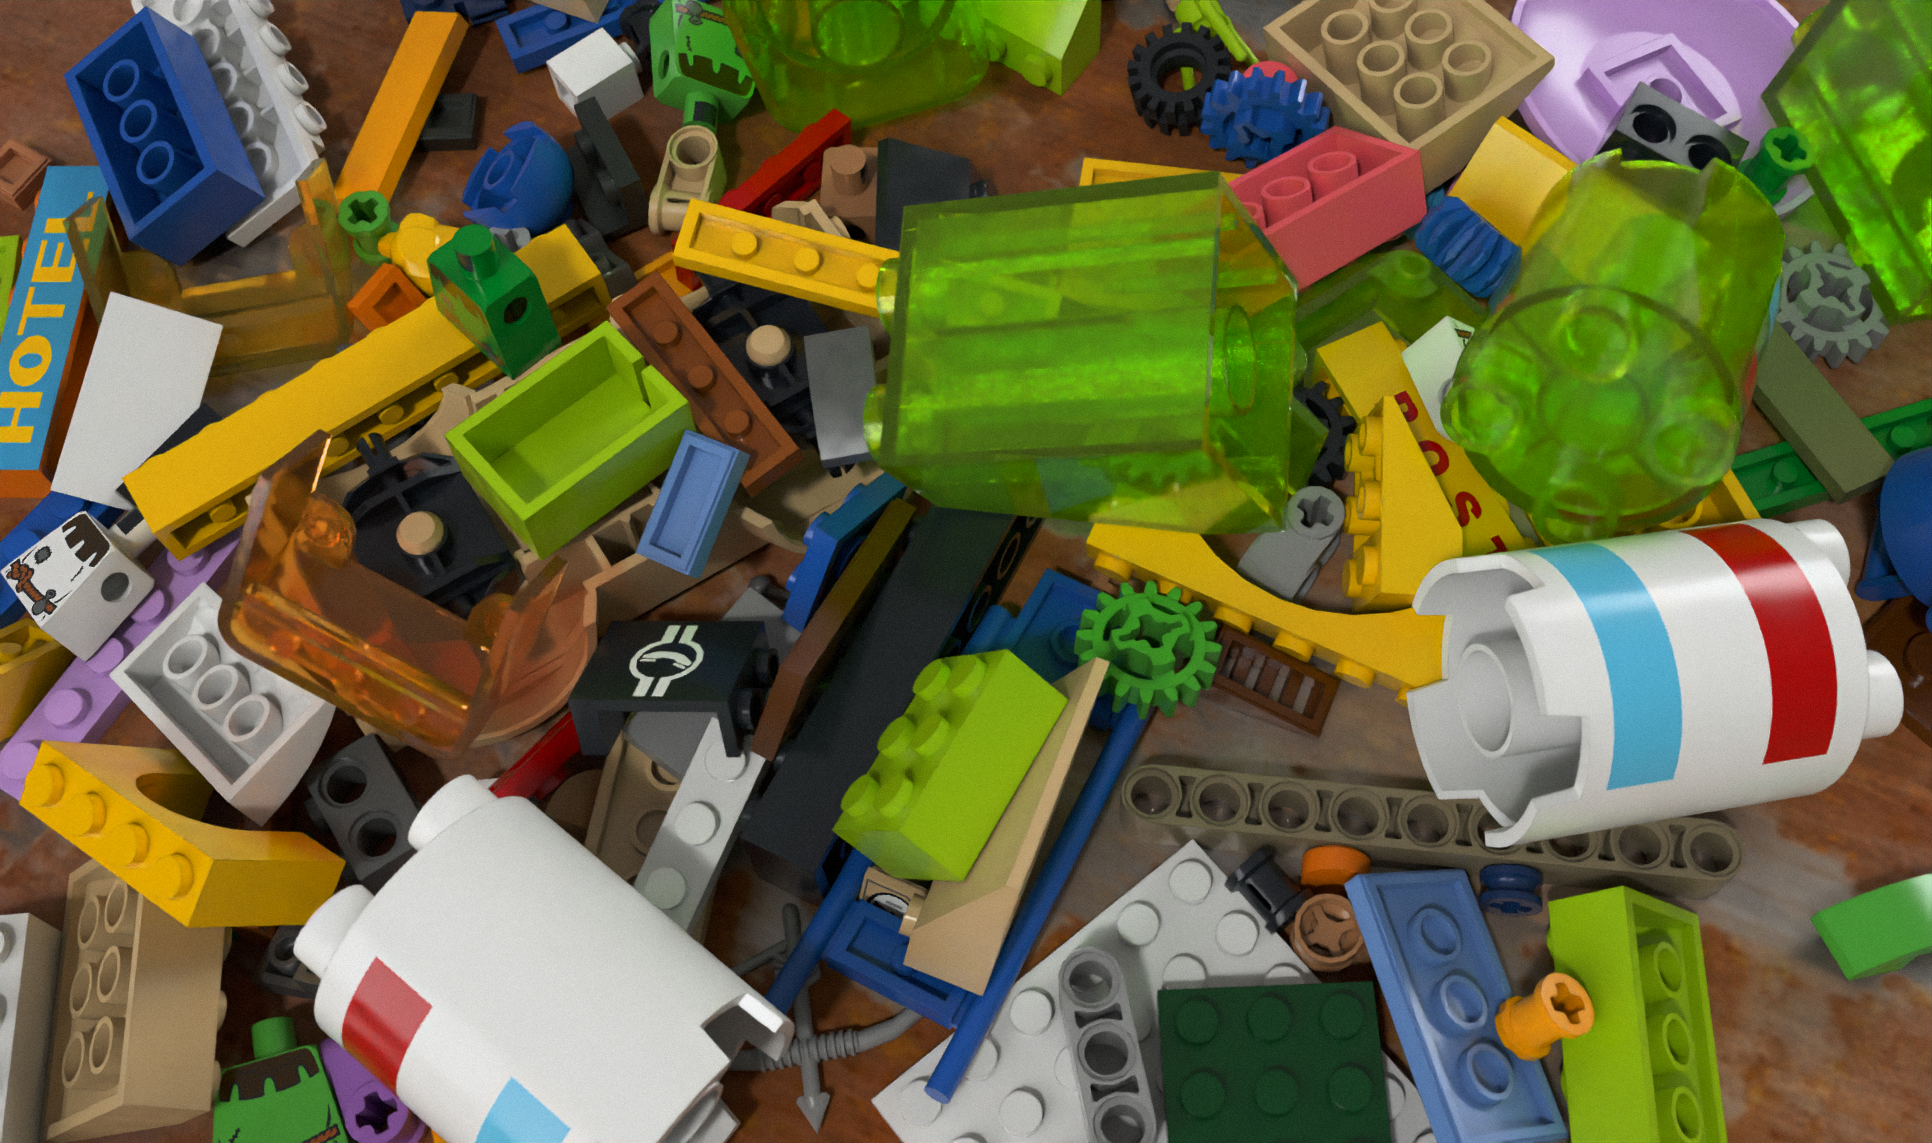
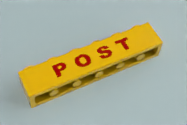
(1370, 366)

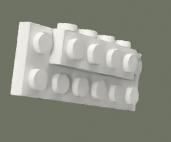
(259, 94)

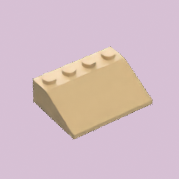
(1412, 71)
(965, 923)
(130, 1014)

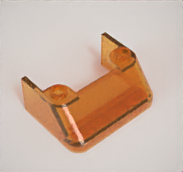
(358, 636)

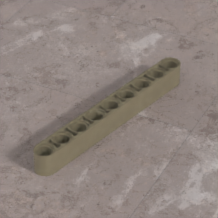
(1390, 844)

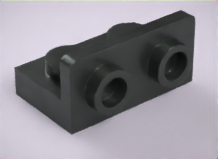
(605, 176)

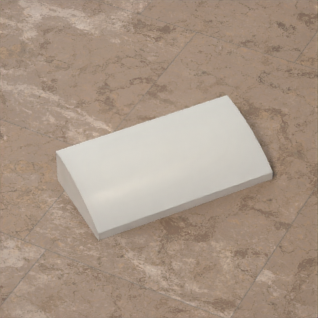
(223, 712)

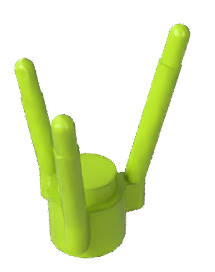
(1211, 16)

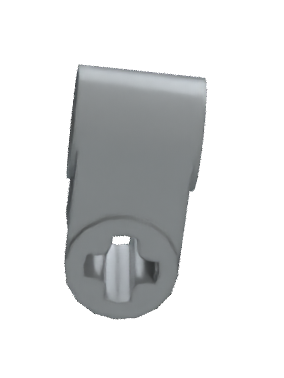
(1291, 560)

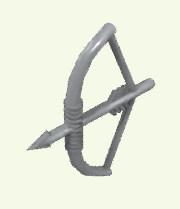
(808, 1048)

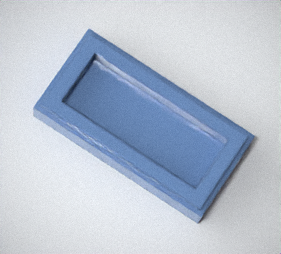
(692, 504)

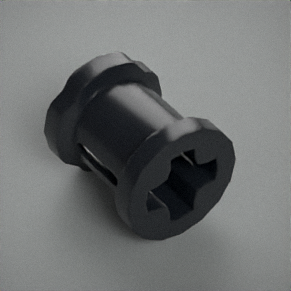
(635, 25)
(1268, 889)

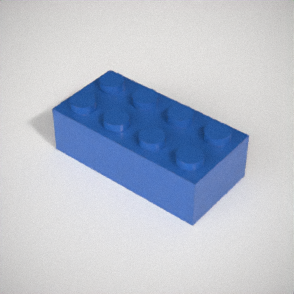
(163, 137)

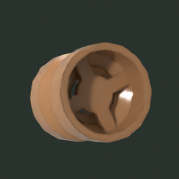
(1331, 924)

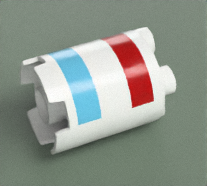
(1648, 677)
(530, 988)

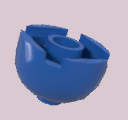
(522, 184)

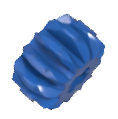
(1464, 246)

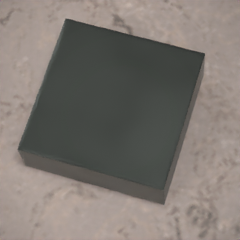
(452, 123)

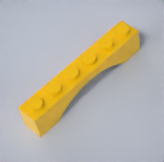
(1382, 648)

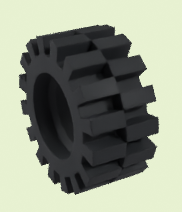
(1165, 55)

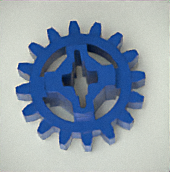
(1266, 116)

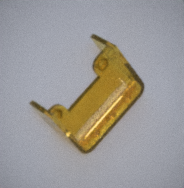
(263, 317)

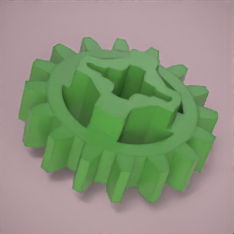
(1147, 647)

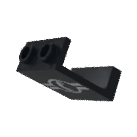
(674, 669)

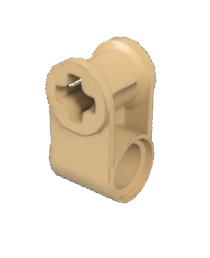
(682, 180)

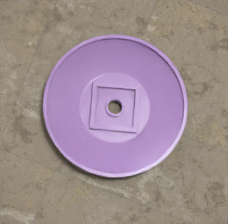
(1695, 51)

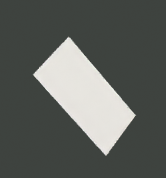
(134, 395)

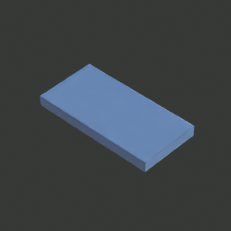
(1444, 1000)

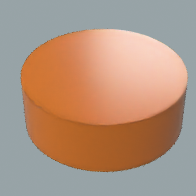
(1330, 867)

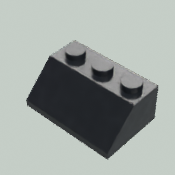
(917, 176)

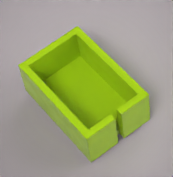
(572, 439)
(950, 765)

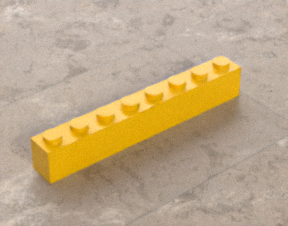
(368, 388)

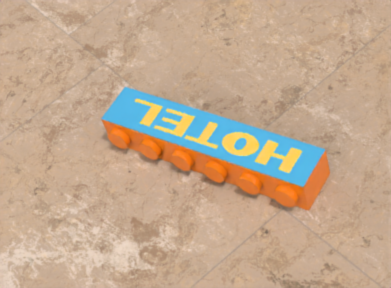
(47, 335)

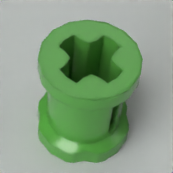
(367, 220)

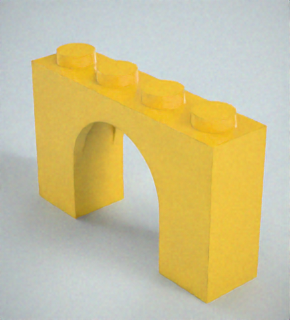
(143, 823)

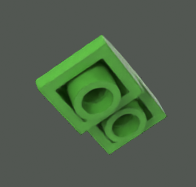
(1879, 928)

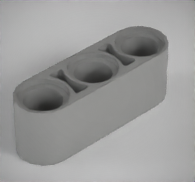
(1104, 1023)

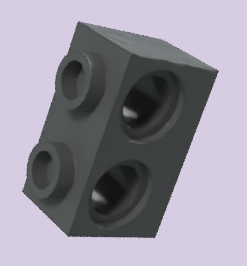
(382, 810)

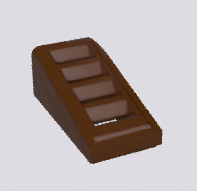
(1272, 662)

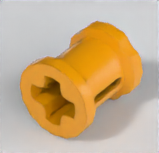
(1552, 1012)

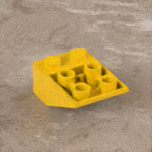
(1395, 514)

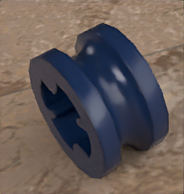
(1510, 890)

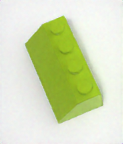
(1652, 1053)

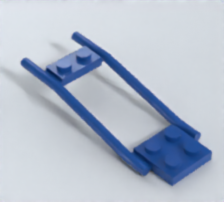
(866, 940)

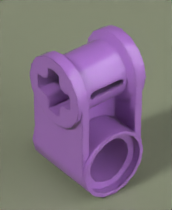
(366, 1100)

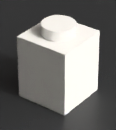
(597, 69)

